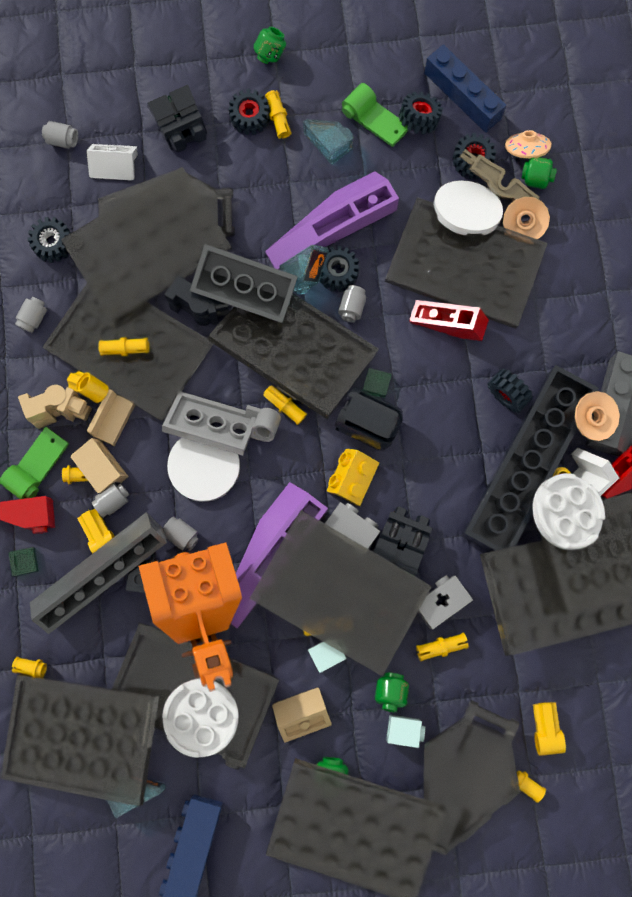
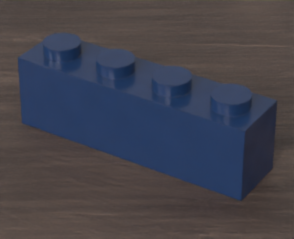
(464, 88)
(193, 847)

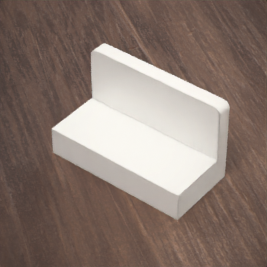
(111, 161)
(594, 470)

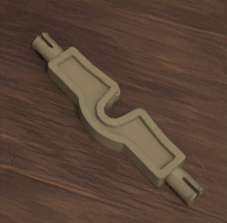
(493, 175)

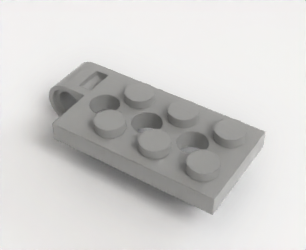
(256, 422)

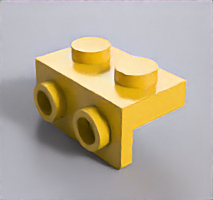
(352, 476)

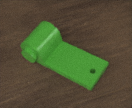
(364, 109)
(26, 476)

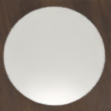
(468, 208)
(202, 470)
(568, 511)
(200, 720)

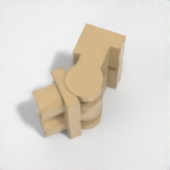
(54, 402)

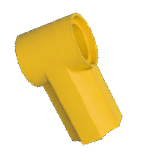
(88, 386)
(95, 529)
(549, 737)

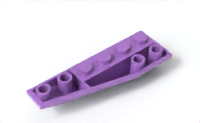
(338, 217)
(267, 539)

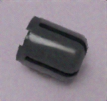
(369, 419)

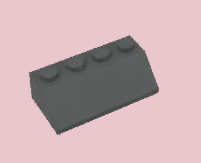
(243, 283)
(618, 386)

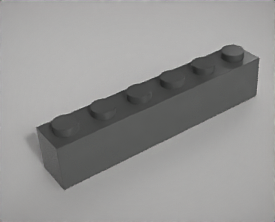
(97, 573)

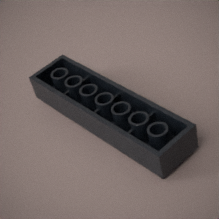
(528, 462)

